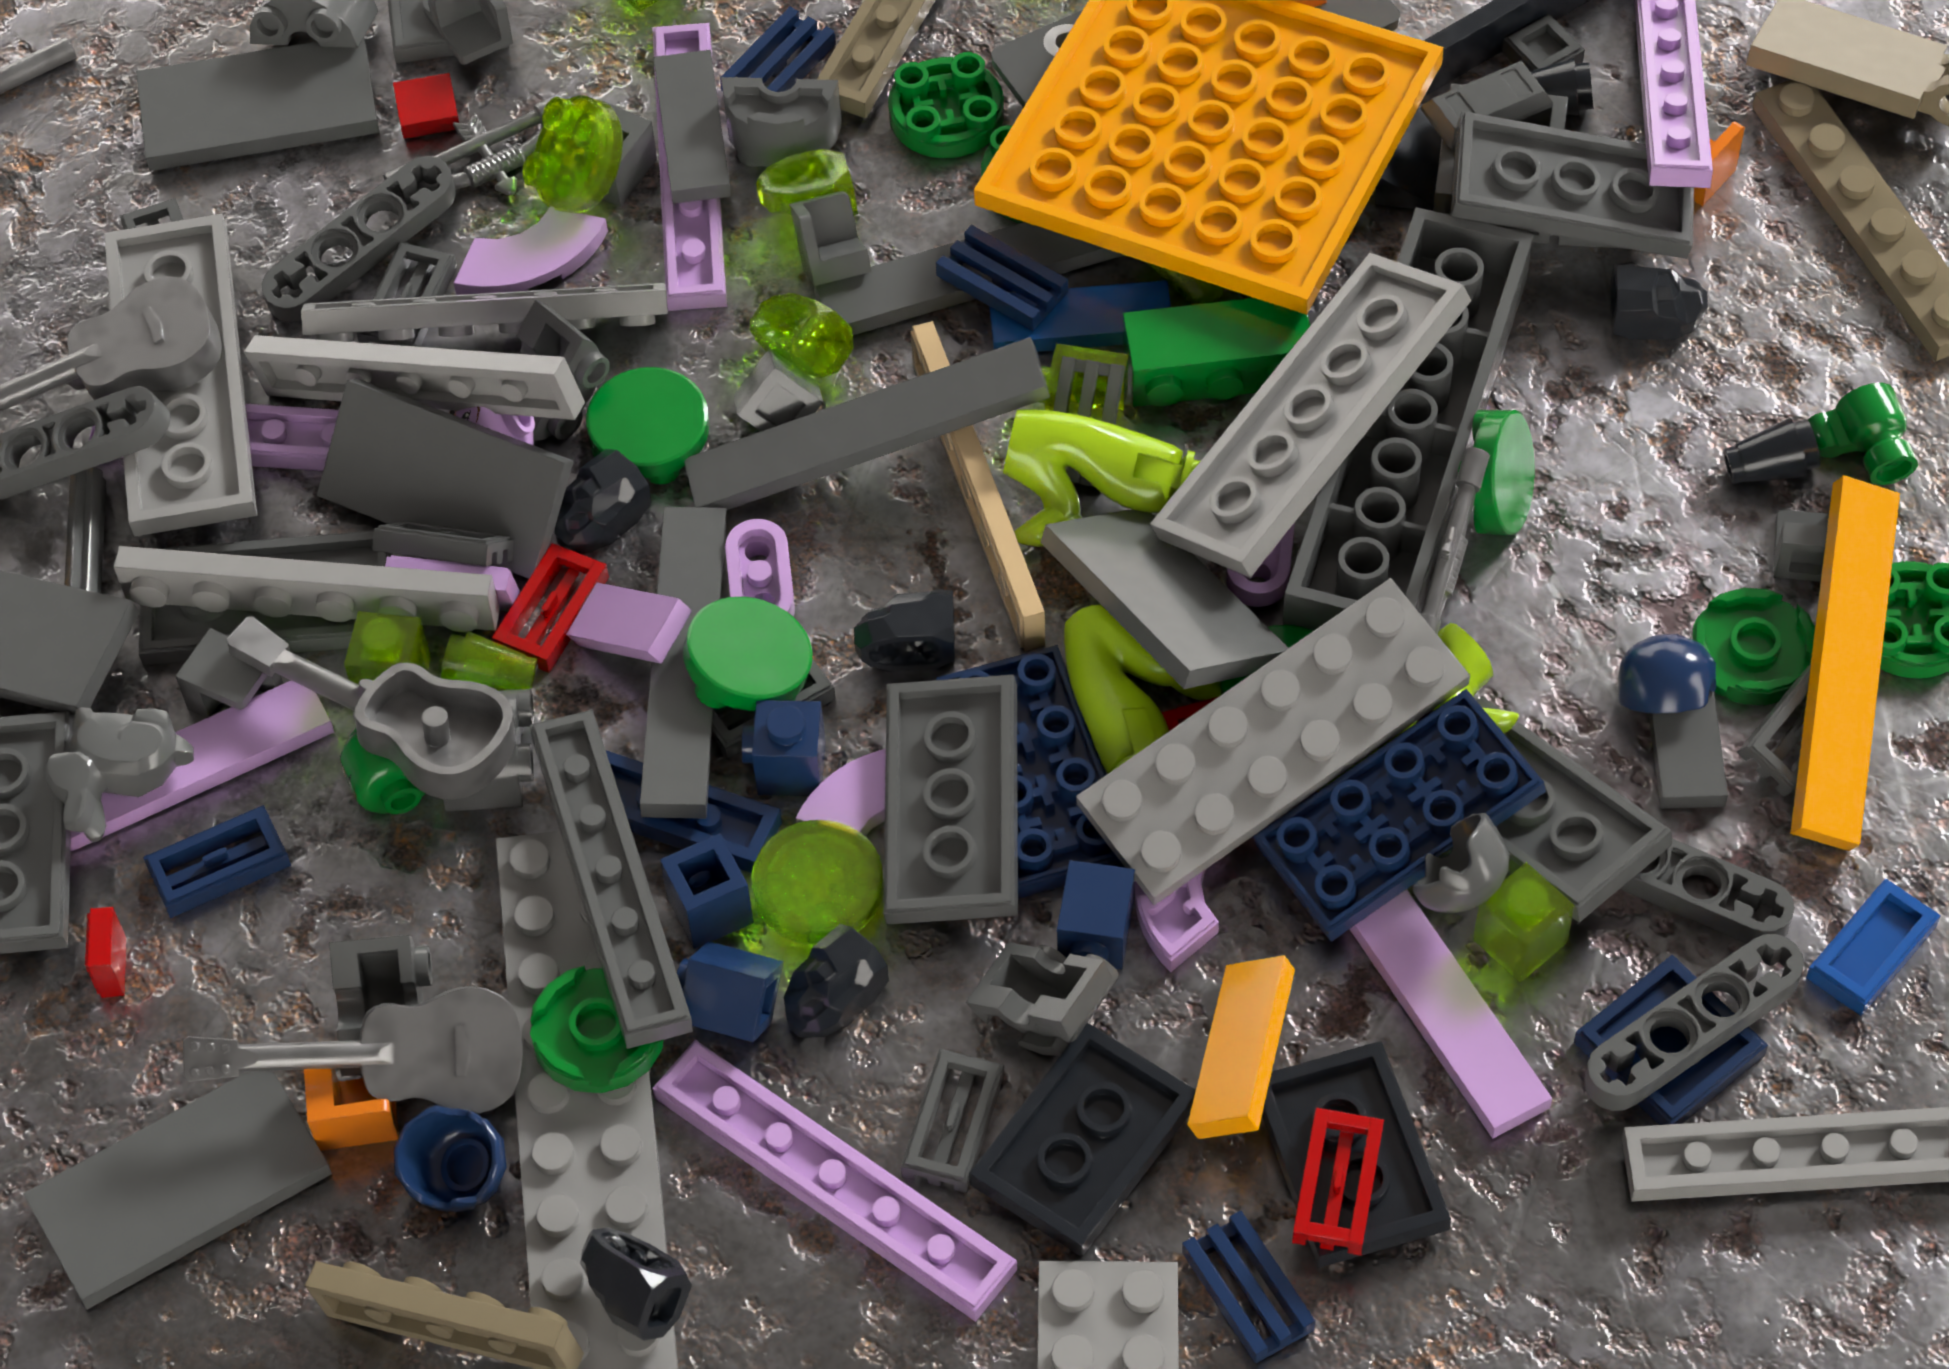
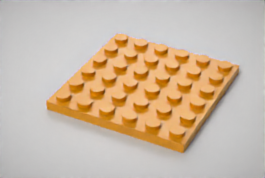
(1213, 137)

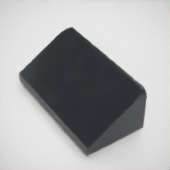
(1413, 169)

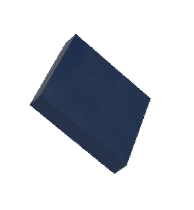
(1702, 1081)

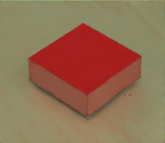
(426, 105)
(105, 952)

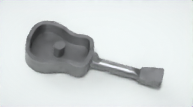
(150, 340)
(436, 730)
(450, 1050)

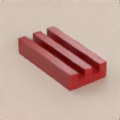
(531, 595)
(1329, 1232)

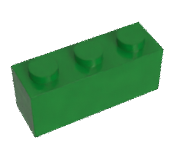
(1206, 349)

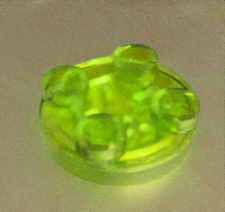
(575, 154)
(816, 879)

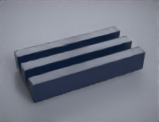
(777, 44)
(1009, 271)
(223, 868)
(1220, 1239)

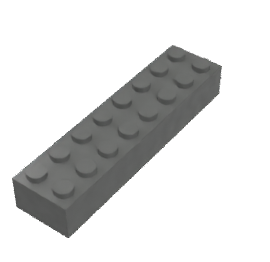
(1397, 486)

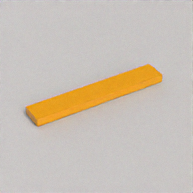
(1845, 664)

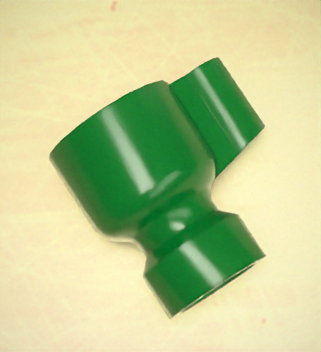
(1871, 423)

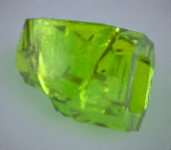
(803, 178)
(803, 333)

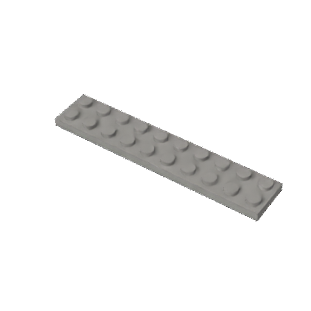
(581, 1154)

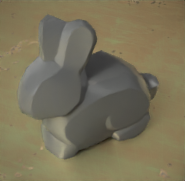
(114, 757)

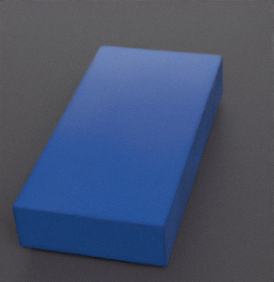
(1873, 947)

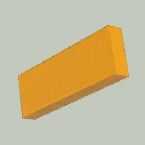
(1241, 1047)

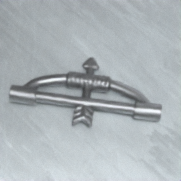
(492, 165)
(1454, 541)

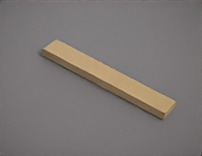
(986, 507)

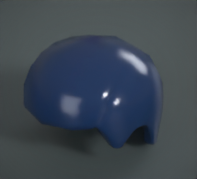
(1666, 675)
(449, 1159)

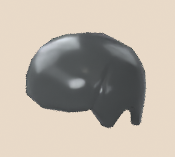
(1469, 872)

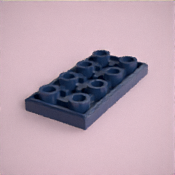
(1052, 768)
(1375, 823)

